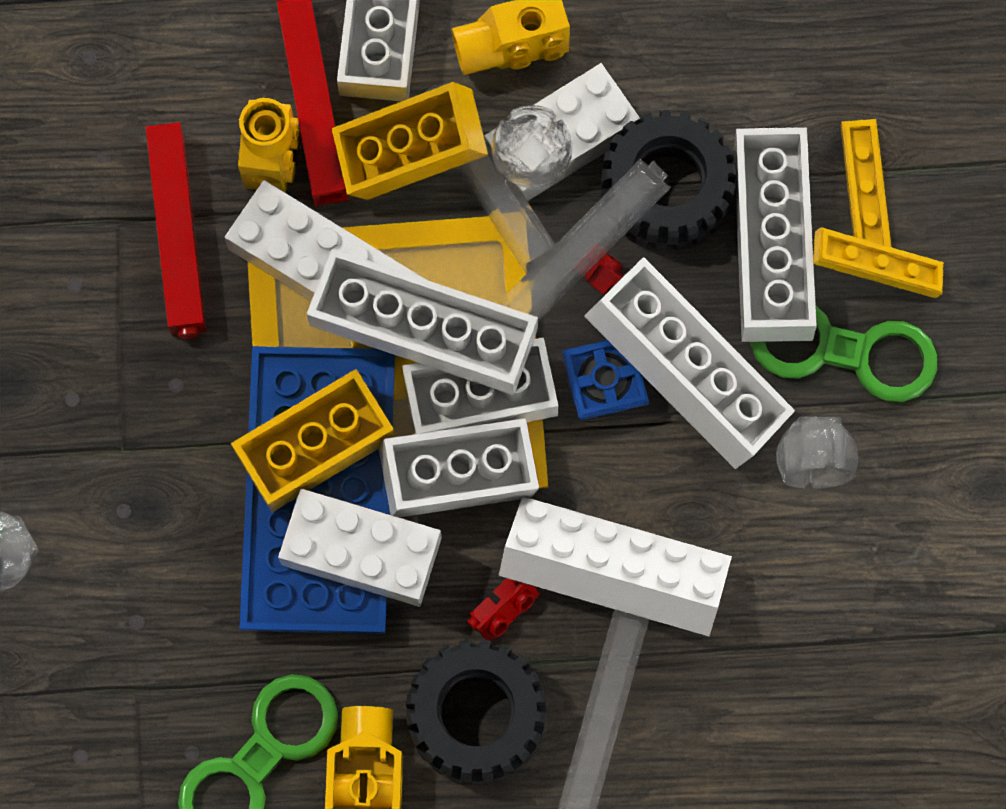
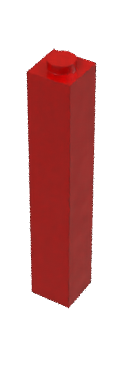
(312, 100)
(176, 230)

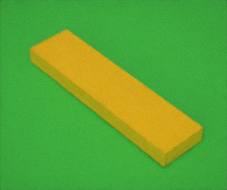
(865, 181)
(878, 262)

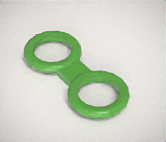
(851, 351)
(262, 750)

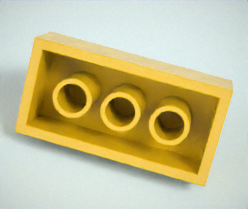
(409, 141)
(313, 440)

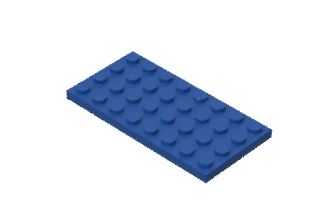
(276, 595)

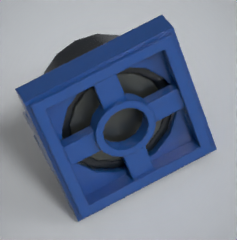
(604, 381)

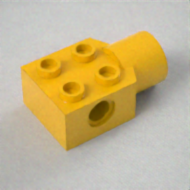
(513, 36)
(267, 144)
(365, 766)

